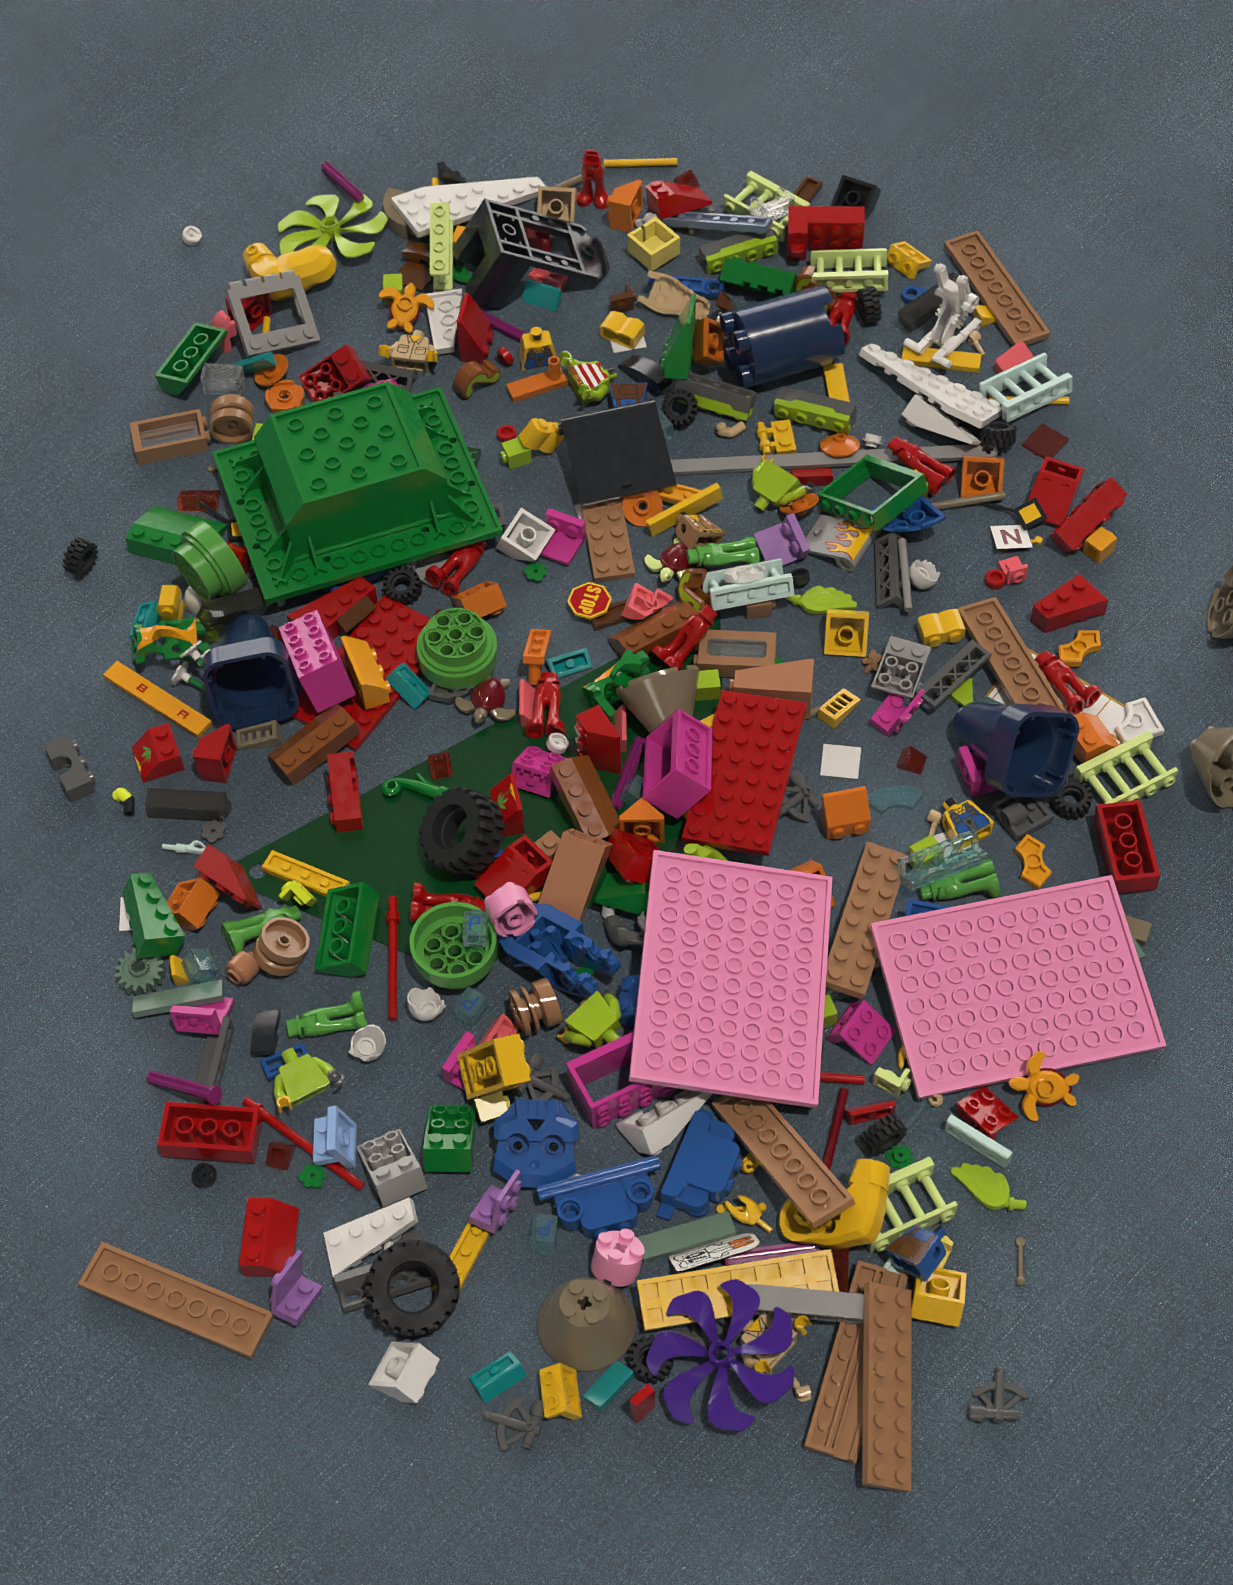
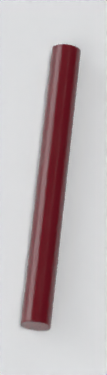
(835, 1127)

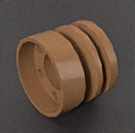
(535, 1006)

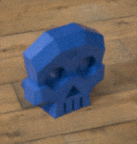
(535, 1159)

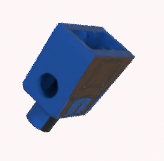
(627, 393)
(918, 1251)

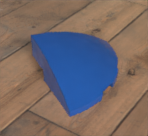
(917, 516)

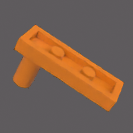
(538, 383)
(535, 653)

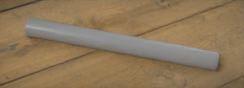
(905, 578)

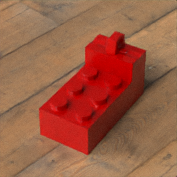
(823, 229)

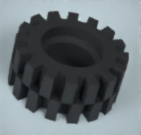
(869, 304)
(671, 398)
(998, 434)
(80, 557)
(402, 575)
(1068, 809)
(884, 1134)
(641, 1371)

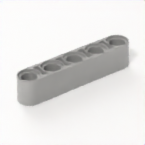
(811, 1303)

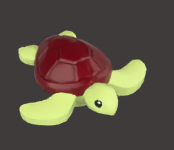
(671, 562)

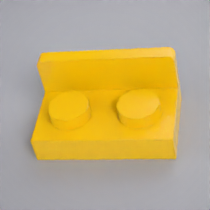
(907, 259)
(560, 1392)

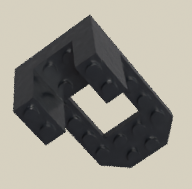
(502, 253)

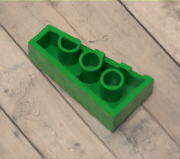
(757, 278)
(151, 919)

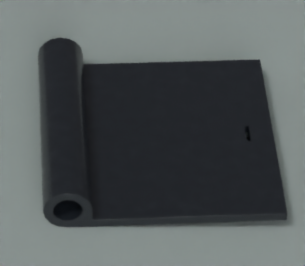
(617, 452)

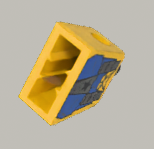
(535, 349)
(963, 818)

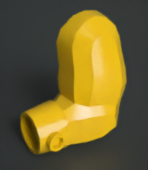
(312, 264)
(856, 1224)

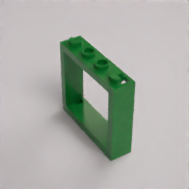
(911, 481)

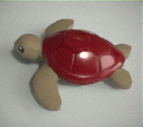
(486, 699)

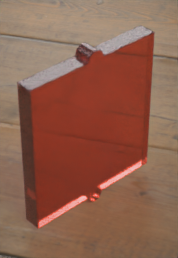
(1045, 441)

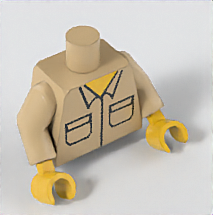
(411, 352)
(765, 1363)

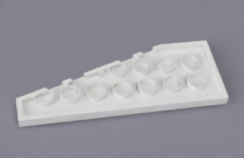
(463, 199)
(954, 398)

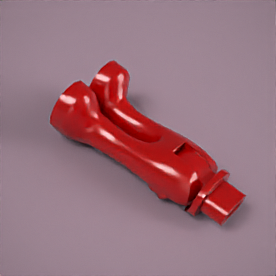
(592, 171)
(844, 310)
(915, 458)
(465, 558)
(691, 633)
(1058, 674)
(546, 695)
(424, 901)

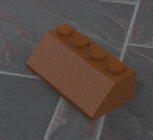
(653, 630)
(313, 742)
(585, 797)

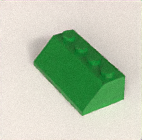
(188, 357)
(347, 930)

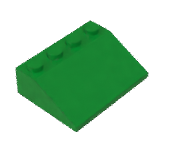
(680, 344)
(160, 533)

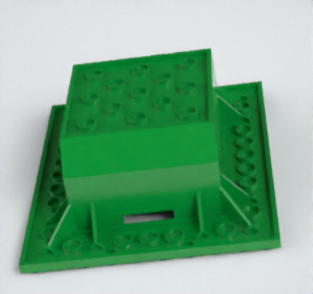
(354, 489)

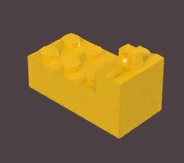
(494, 1066)

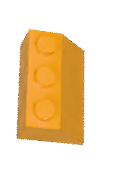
(366, 672)

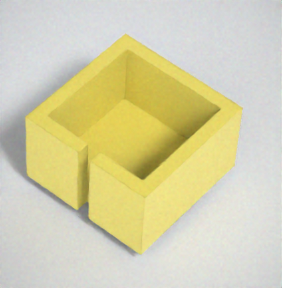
(658, 246)

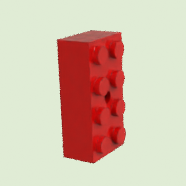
(1126, 846)
(210, 1132)

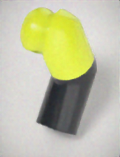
(127, 798)

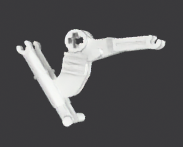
(956, 305)

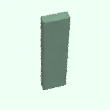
(184, 996)
(687, 1236)

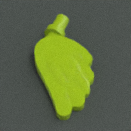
(820, 599)
(987, 1187)

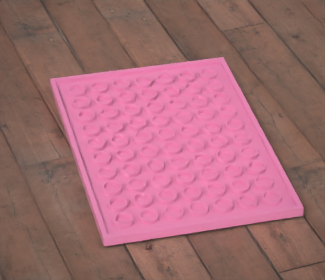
(1014, 978)
(732, 980)

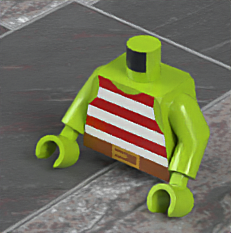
(588, 378)

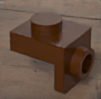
(623, 301)

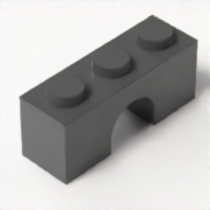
(76, 780)

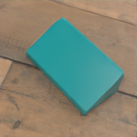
(542, 295)
(257, 362)
(146, 615)
(570, 662)
(408, 685)
(497, 1376)
(609, 1386)

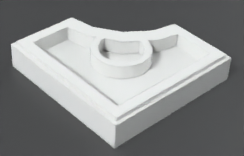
(1139, 720)

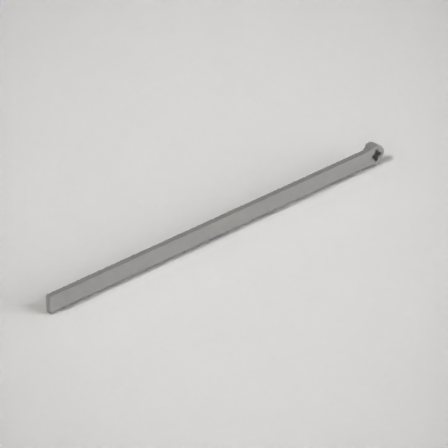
(819, 459)

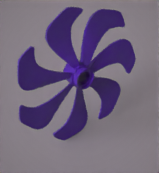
(762, 1386)

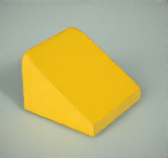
(982, 313)
(177, 971)

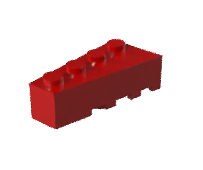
(1086, 516)
(337, 603)

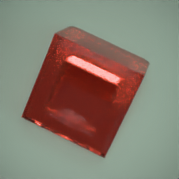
(687, 178)
(911, 760)
(440, 765)
(280, 1154)

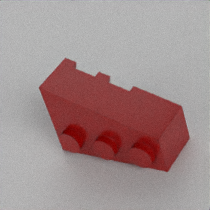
(1068, 604)
(344, 792)

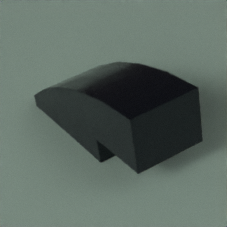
(645, 371)

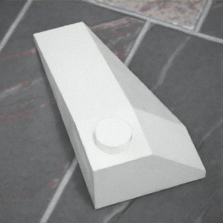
(931, 417)
(661, 1125)

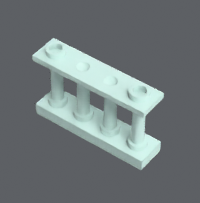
(1032, 399)
(730, 595)

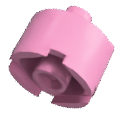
(510, 910)
(617, 1257)

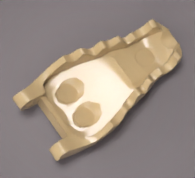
(671, 296)

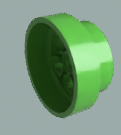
(208, 563)
(448, 658)
(433, 931)

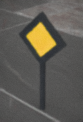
(1028, 513)
(232, 527)

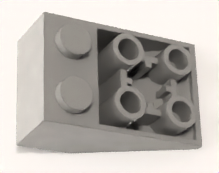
(902, 667)
(392, 1167)

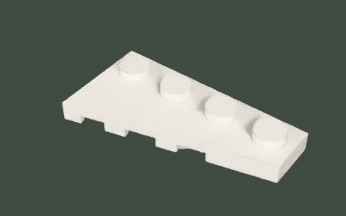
(444, 319)
(360, 1237)

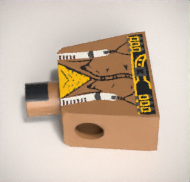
(697, 530)

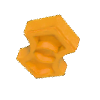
(1085, 643)
(1030, 853)

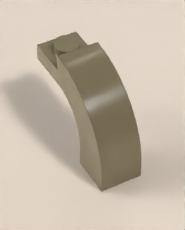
(395, 221)

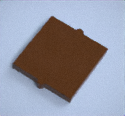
(416, 274)

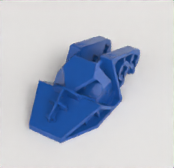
(551, 944)

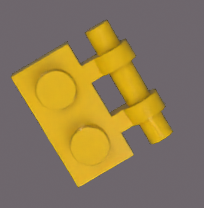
(782, 436)

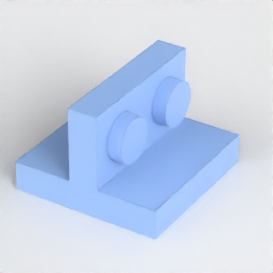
(335, 1139)

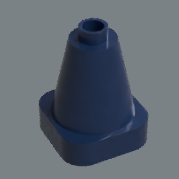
(250, 676)
(1021, 745)

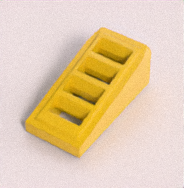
(834, 720)

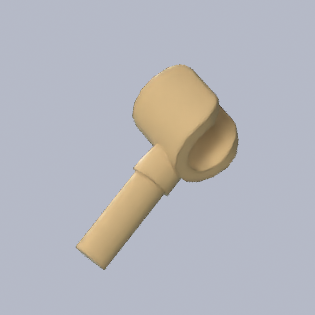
(974, 339)
(935, 818)
(802, 1393)

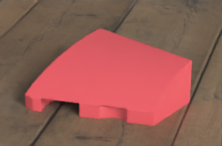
(546, 277)
(223, 321)
(644, 602)

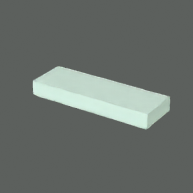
(978, 1141)

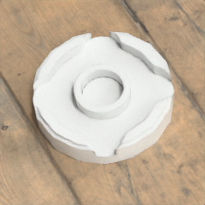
(745, 574)

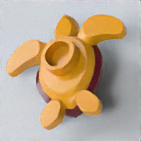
(405, 308)
(1043, 1086)

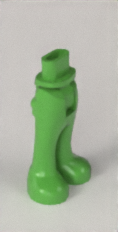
(720, 554)
(952, 885)
(242, 930)
(318, 1022)

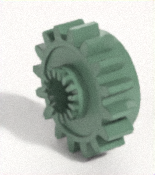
(139, 982)

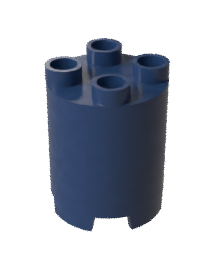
(781, 337)

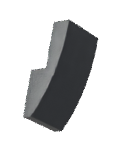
(447, 176)
(265, 1032)

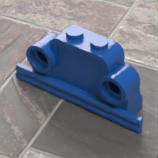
(701, 1168)
(603, 1198)

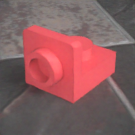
(1013, 570)

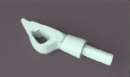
(182, 848)

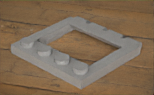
(277, 339)

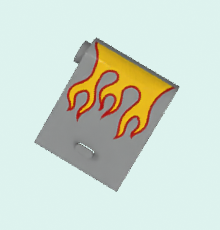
(840, 540)

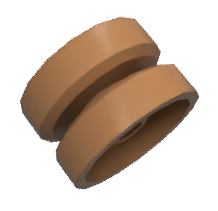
(231, 419)
(281, 946)

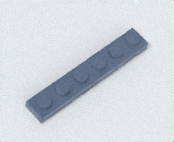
(721, 222)

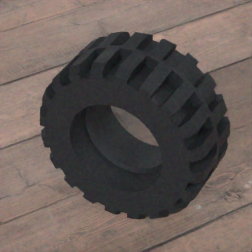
(481, 837)
(446, 1280)

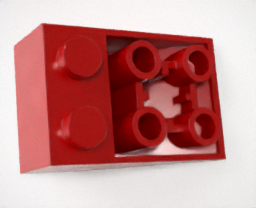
(337, 372)
(1057, 488)
(519, 863)
(227, 876)

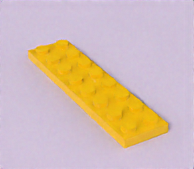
(803, 1271)

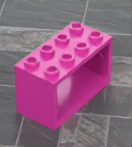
(317, 661)
(677, 764)
(599, 1064)

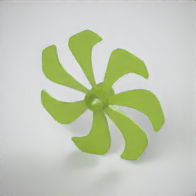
(329, 228)

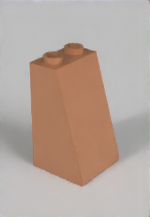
(781, 681)
(575, 872)

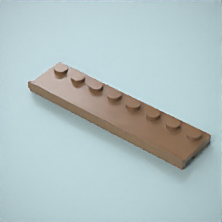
(838, 1415)

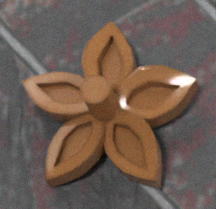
(872, 662)

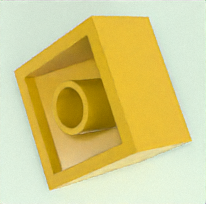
(846, 632)
(940, 1297)

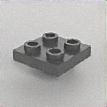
(1021, 814)

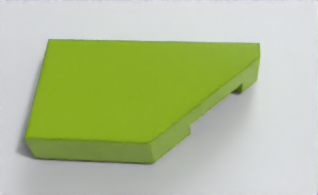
(964, 693)

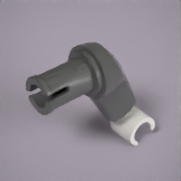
(617, 932)

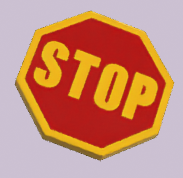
(589, 600)

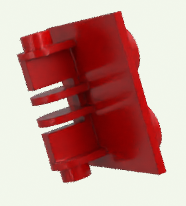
(987, 1112)

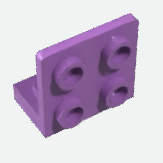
(783, 541)
(495, 1205)
(292, 1292)

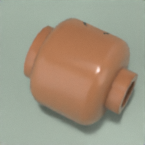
(242, 968)

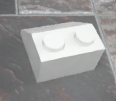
(525, 537)
(404, 1371)

